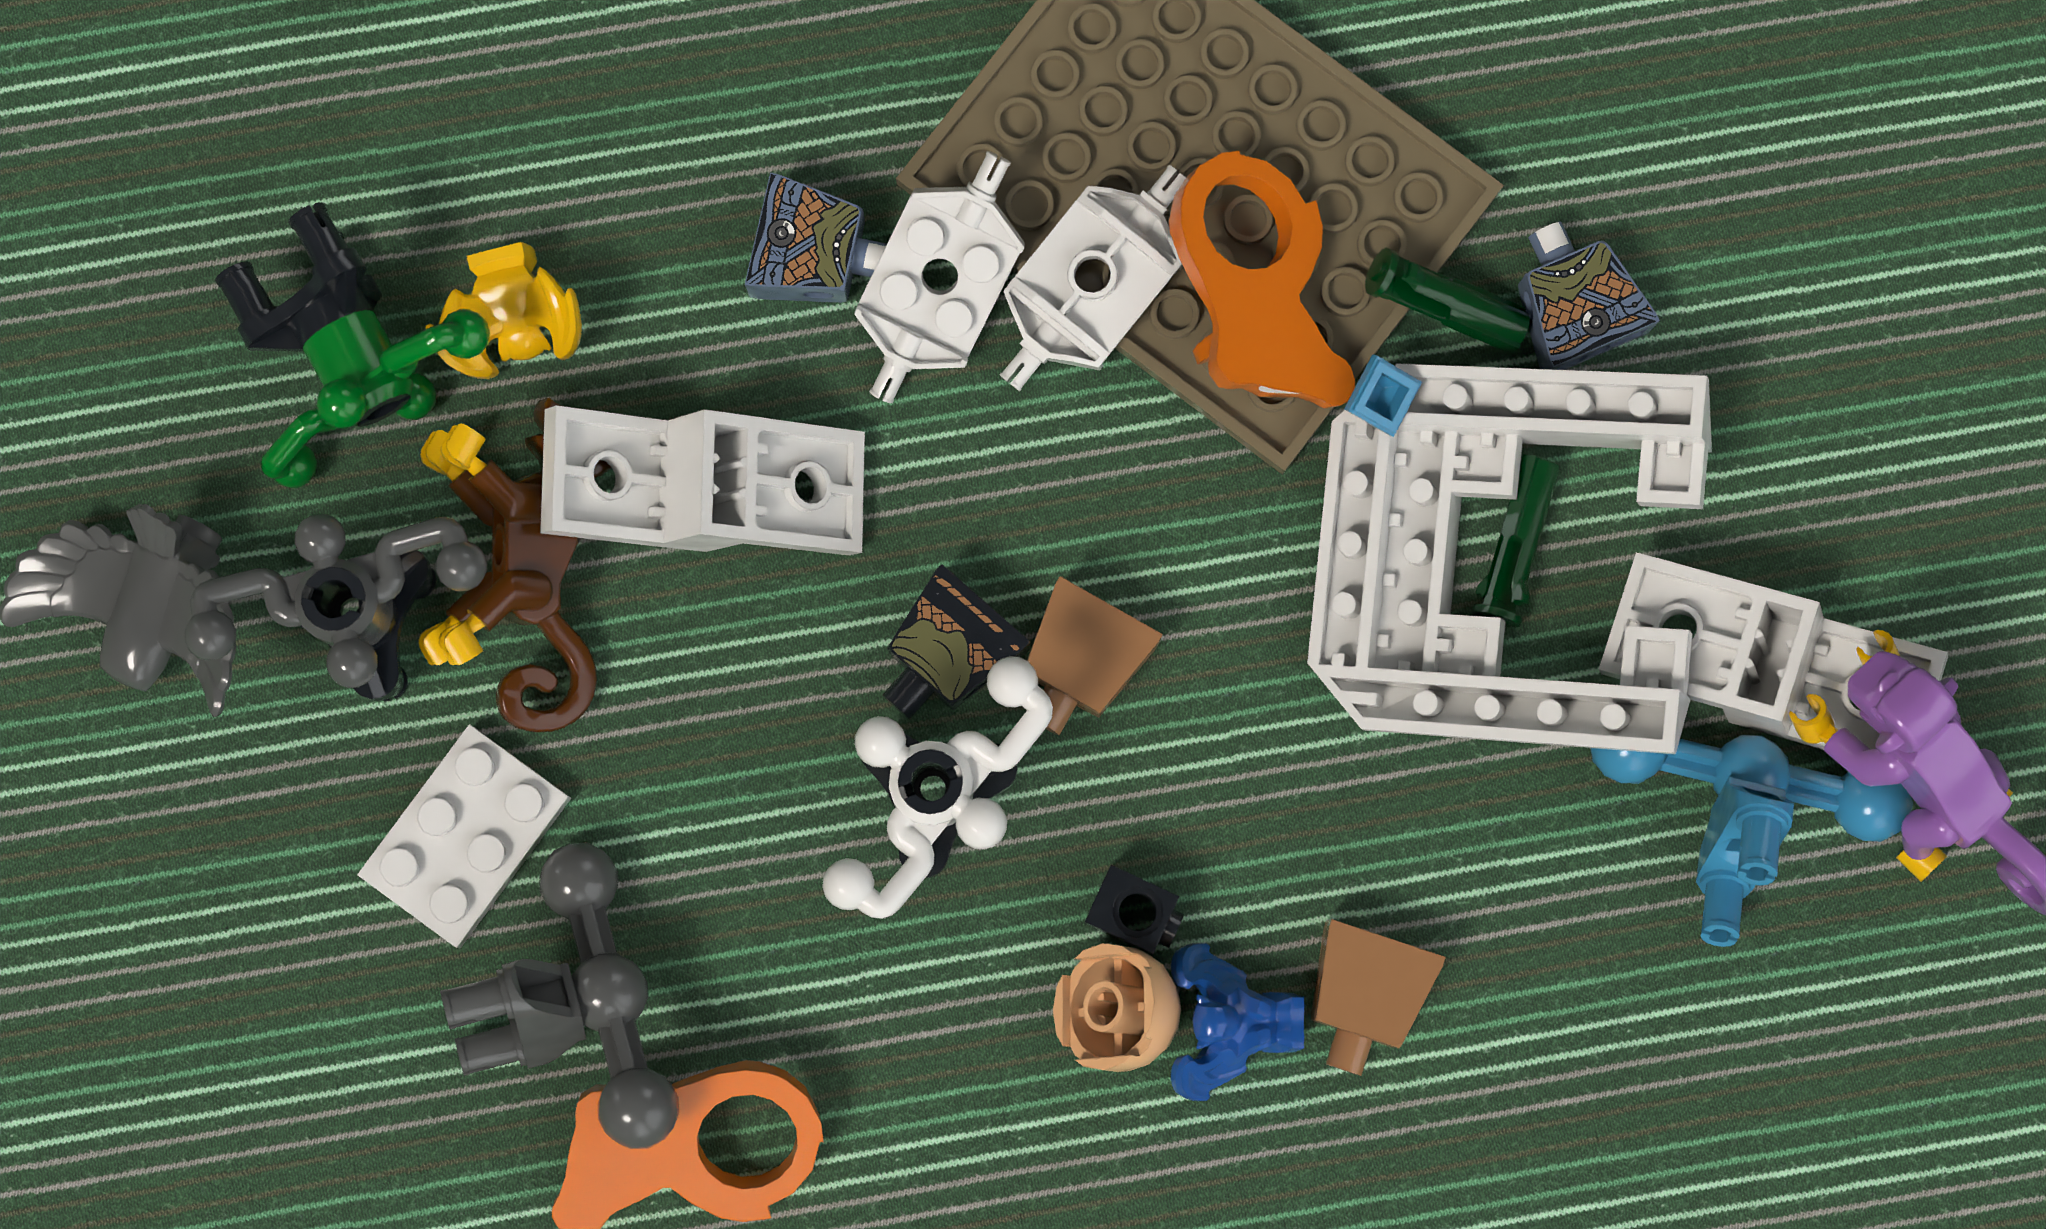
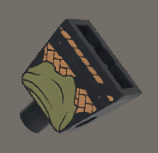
(948, 645)

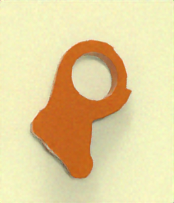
(1260, 326)
(609, 1176)

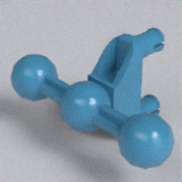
(1756, 813)

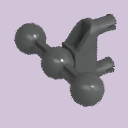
(552, 1007)

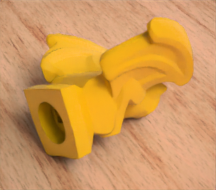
(515, 309)

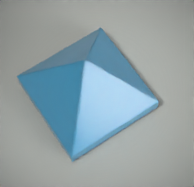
(1383, 395)

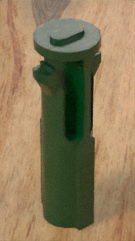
(1448, 301)
(1518, 543)

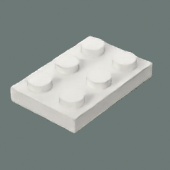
(464, 836)

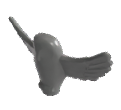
(131, 588)

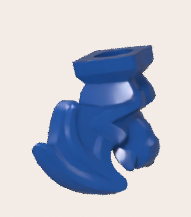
(1229, 1022)

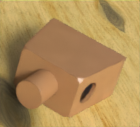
(1086, 652)
(1368, 991)

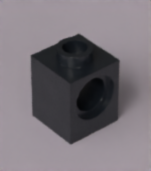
(1105, 911)

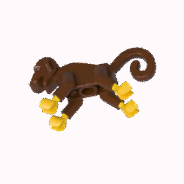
(522, 579)

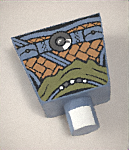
(808, 245)
(1580, 301)

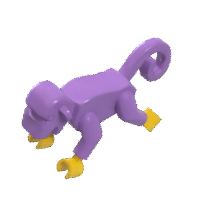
(1936, 761)

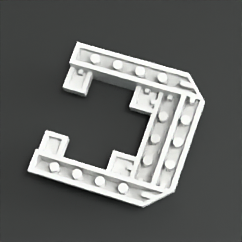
(1391, 548)

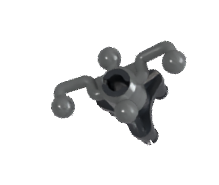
(383, 582)

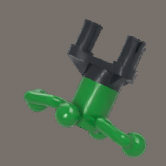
(344, 343)

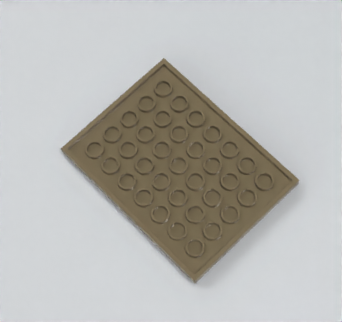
(1149, 84)

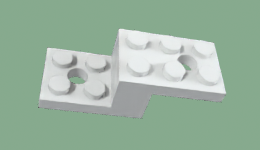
(702, 481)
(1755, 647)

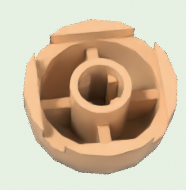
(1116, 1008)

